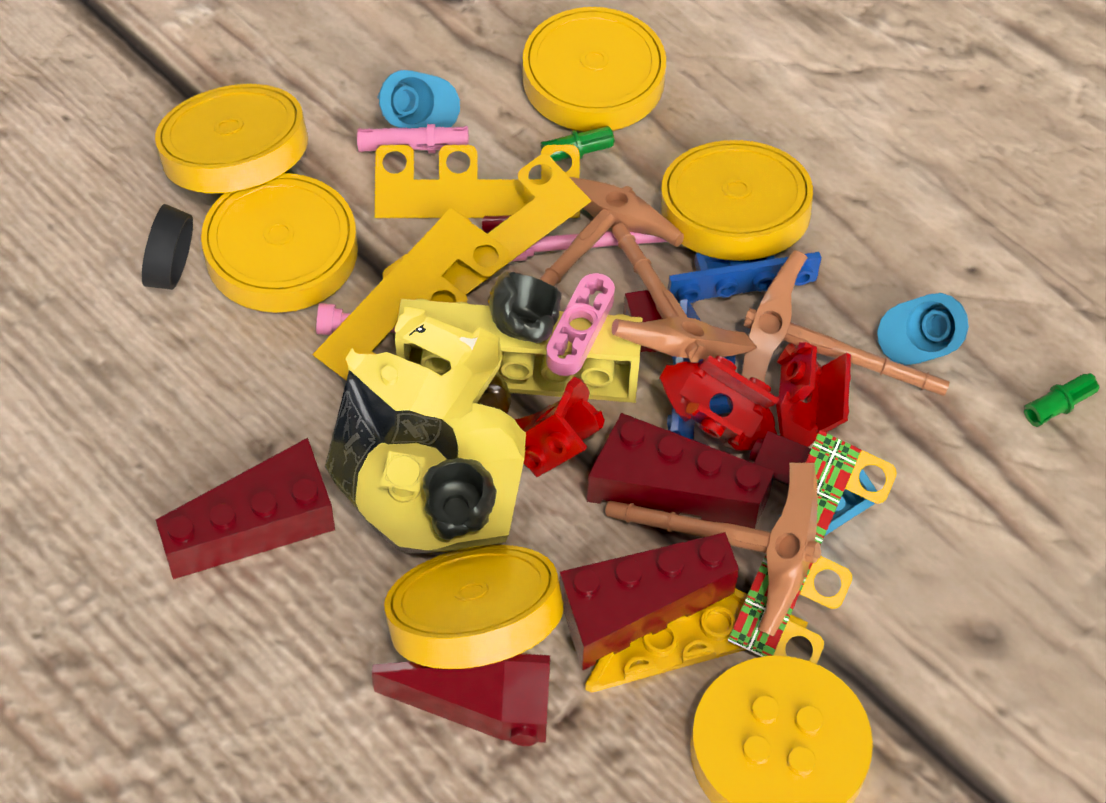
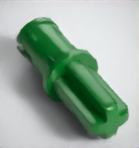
(585, 142)
(1061, 399)

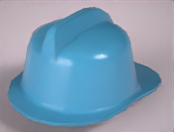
(418, 99)
(923, 329)

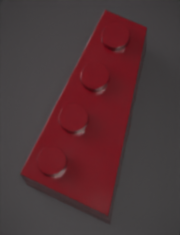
(677, 475)
(249, 514)
(643, 592)

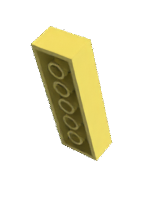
(607, 371)

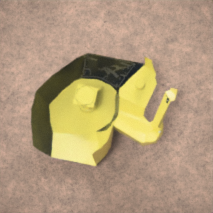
(408, 418)

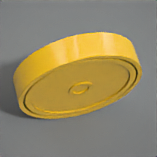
(593, 69)
(231, 138)
(737, 199)
(280, 244)
(474, 606)
(780, 735)

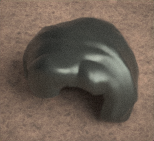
(524, 307)
(458, 497)

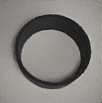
(167, 248)

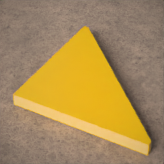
(679, 645)

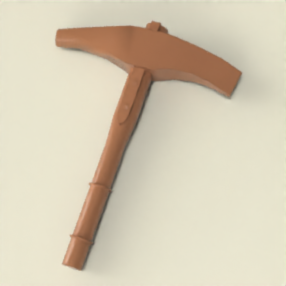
(610, 207)
(772, 326)
(675, 332)
(787, 547)

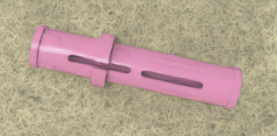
(421, 138)

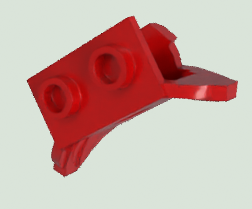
(694, 384)
(826, 392)
(559, 429)

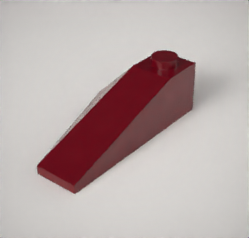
(495, 699)

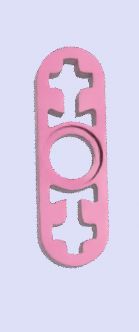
(582, 339)

